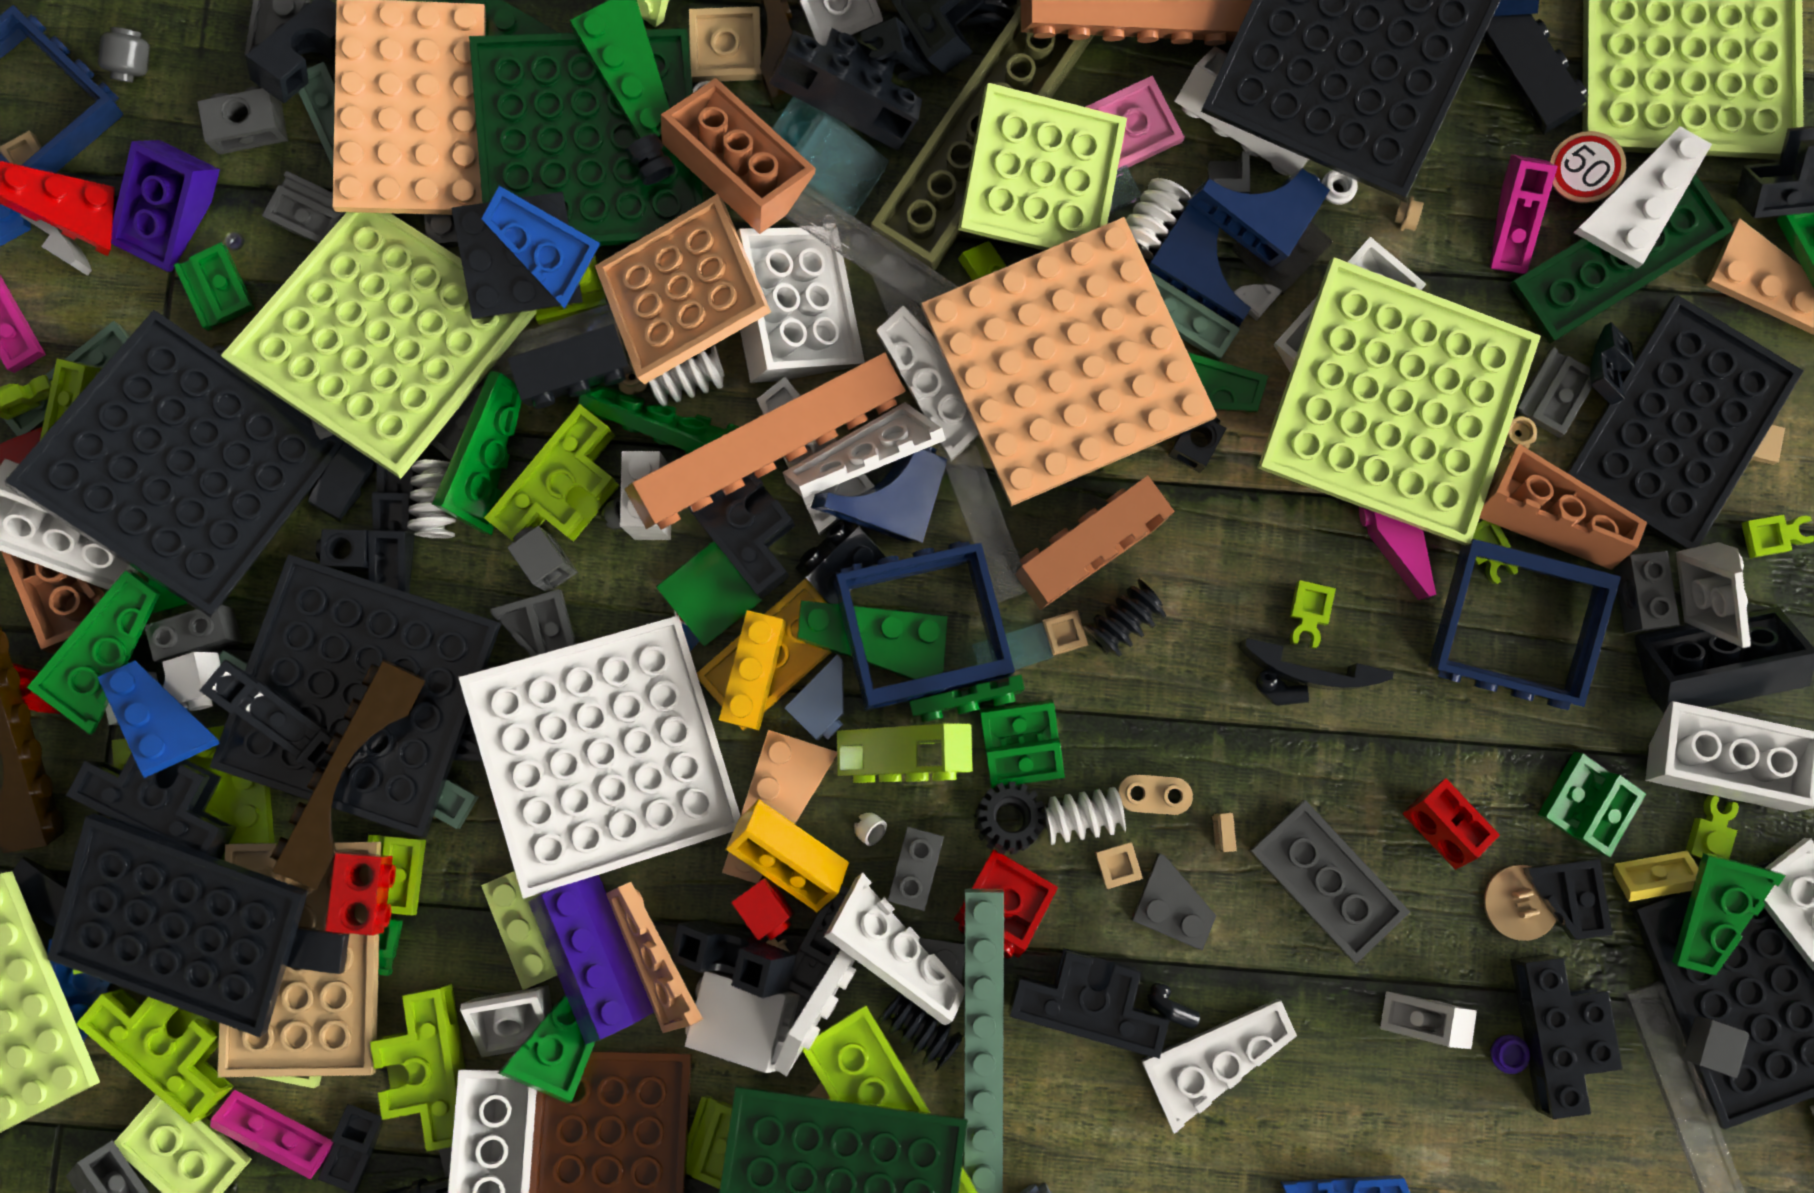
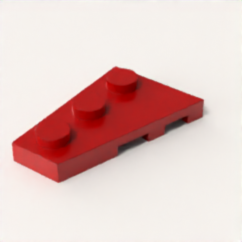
(68, 203)

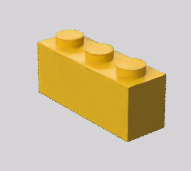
(753, 670)
(787, 856)

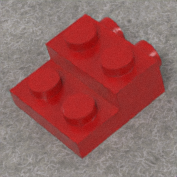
(1025, 900)

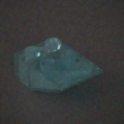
(842, 159)

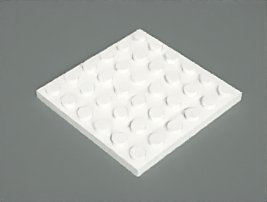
(600, 755)

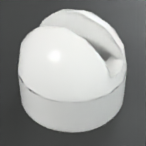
(870, 828)

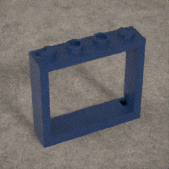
(91, 123)
(923, 562)
(1589, 640)

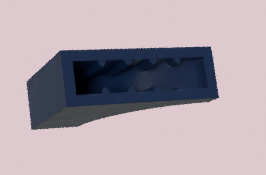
(1263, 222)
(1191, 265)
(898, 503)

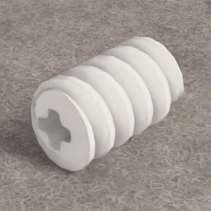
(1155, 211)
(687, 376)
(430, 519)
(1084, 814)

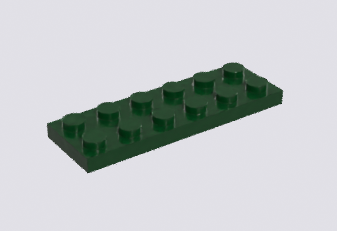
(1590, 280)

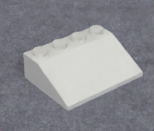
(810, 305)

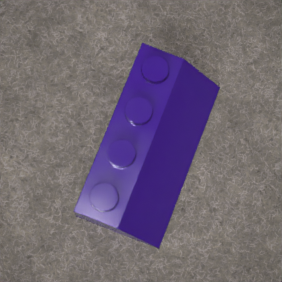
(591, 958)

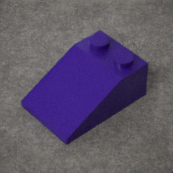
(161, 202)

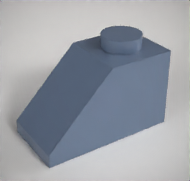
(821, 701)

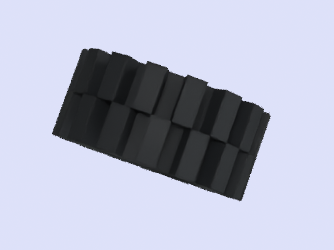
(1021, 799)

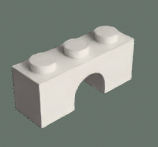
(184, 679)

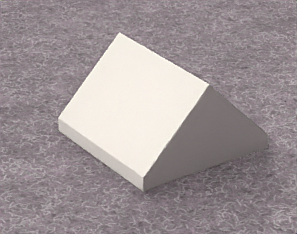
(505, 1019)

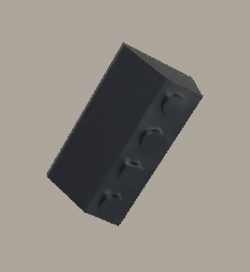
(1709, 671)

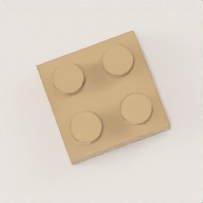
(725, 44)

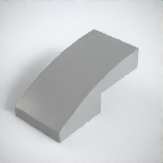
(62, 246)

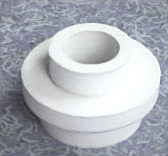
(1349, 186)

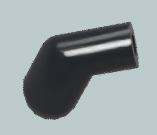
(1278, 692)
(1172, 1010)

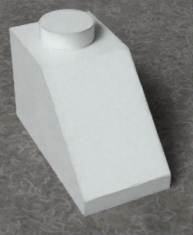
(1428, 1020)

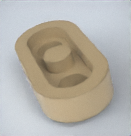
(1155, 794)

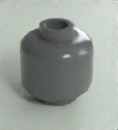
(123, 54)

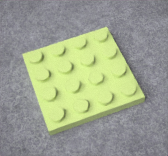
(1040, 169)

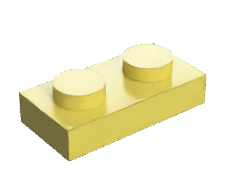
(1656, 875)

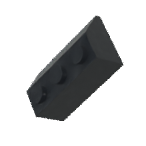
(571, 366)

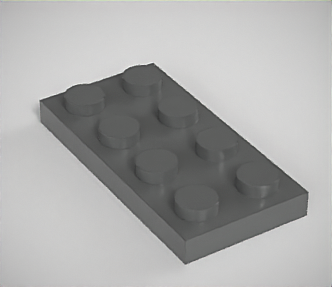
(1329, 881)

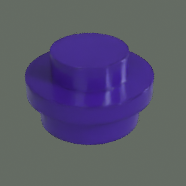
(1510, 1054)

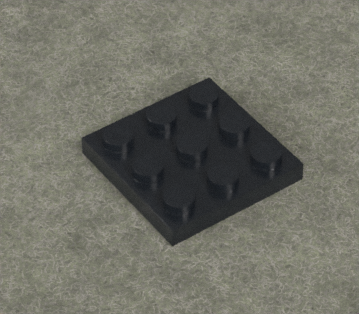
(492, 273)

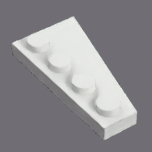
(1642, 205)
(1217, 1059)

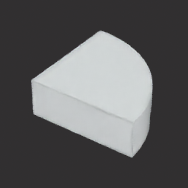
(1258, 297)

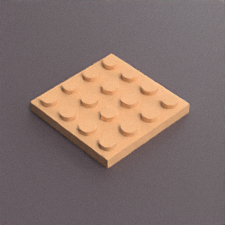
(681, 289)

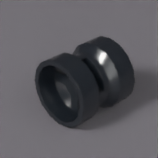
(650, 159)

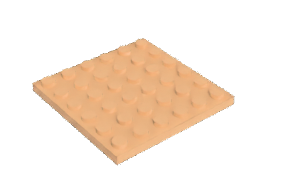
(1068, 361)

